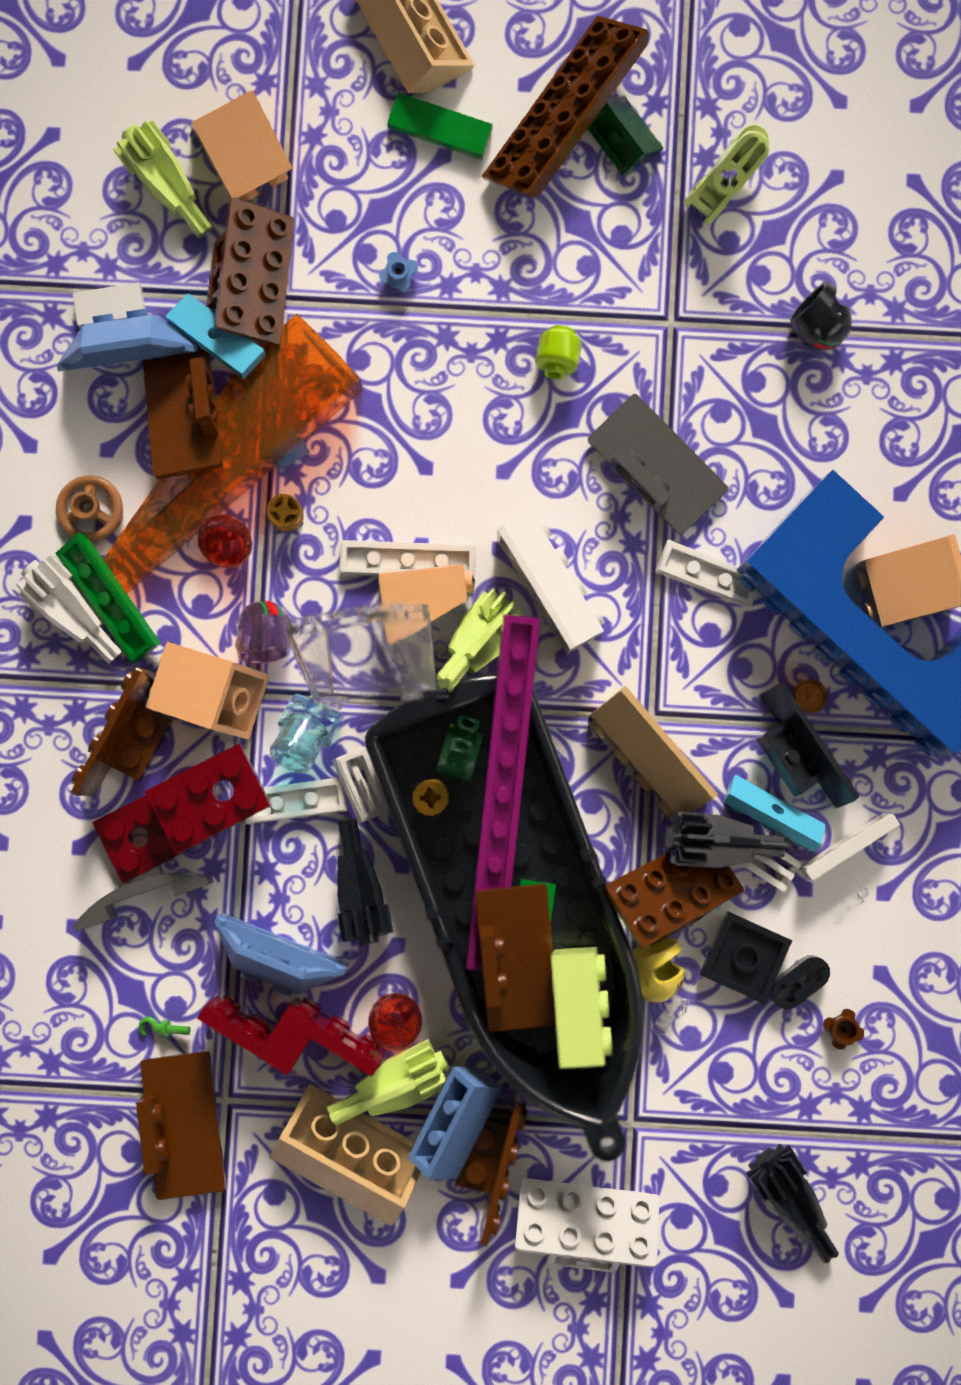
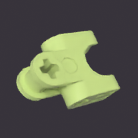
(745, 156)

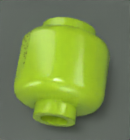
(558, 351)

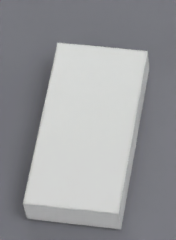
(108, 300)

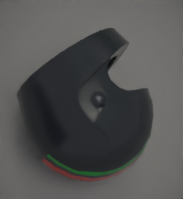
(821, 319)

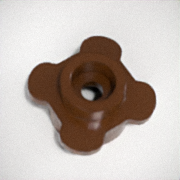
(850, 1036)

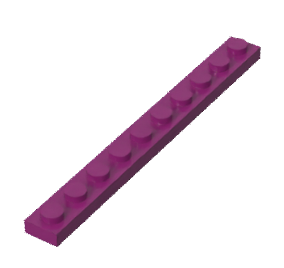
(504, 765)

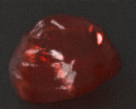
(225, 541)
(394, 1021)

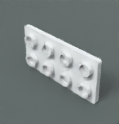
(587, 1225)

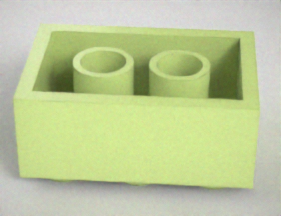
(581, 1007)

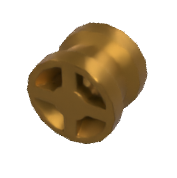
(279, 510)
(436, 795)

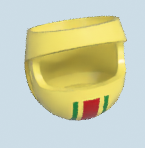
(657, 972)

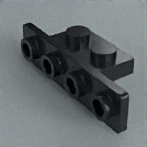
(800, 752)

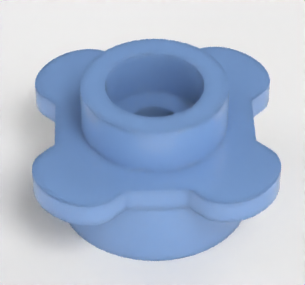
(399, 281)

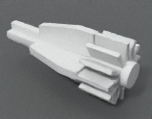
(63, 604)

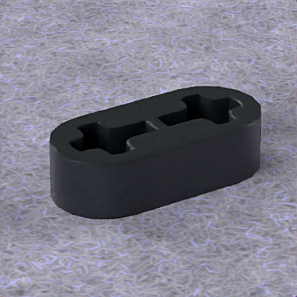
(804, 988)

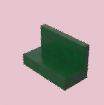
(623, 135)

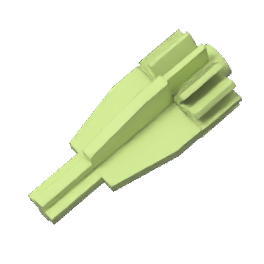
(149, 156)
(476, 637)
(395, 1084)

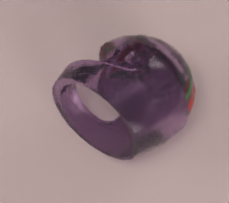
(261, 626)

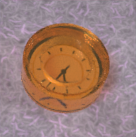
(810, 695)

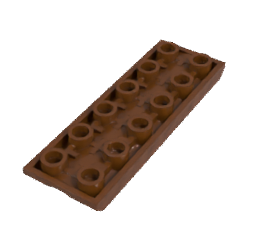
(567, 106)

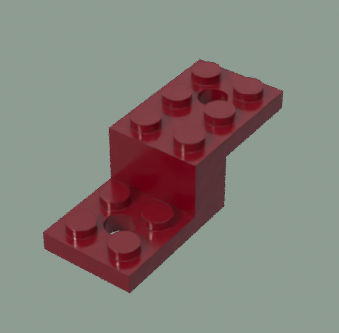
(182, 813)
(292, 1034)

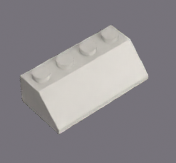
(549, 582)

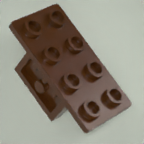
(251, 272)
(182, 414)
(127, 739)
(668, 897)
(516, 956)
(180, 1125)
(488, 1163)

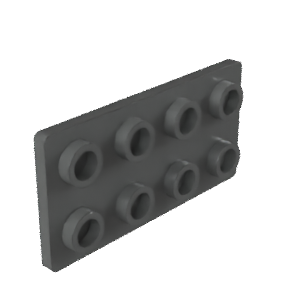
(657, 464)

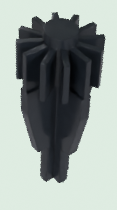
(716, 841)
(359, 892)
(780, 1179)

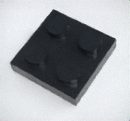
(745, 957)

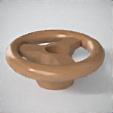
(88, 496)

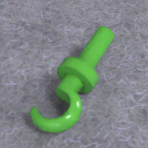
(164, 1028)

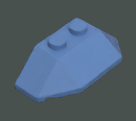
(124, 341)
(275, 958)

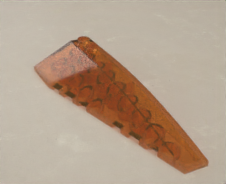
(259, 421)

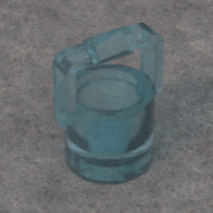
(302, 735)

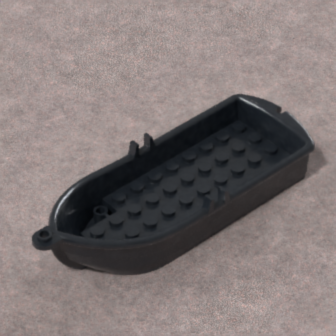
(548, 849)

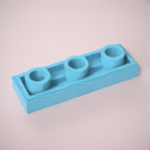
(197, 324)
(774, 813)

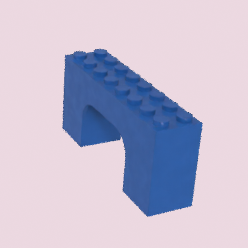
(801, 578)

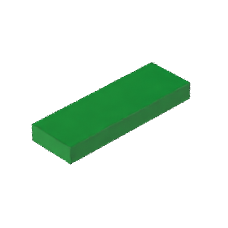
(440, 125)

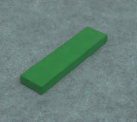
(108, 598)

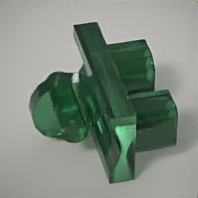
(460, 749)

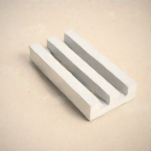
(350, 789)
(788, 874)

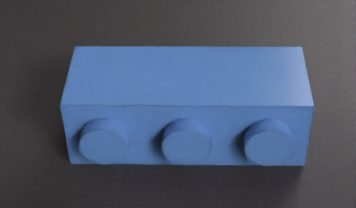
(454, 1123)

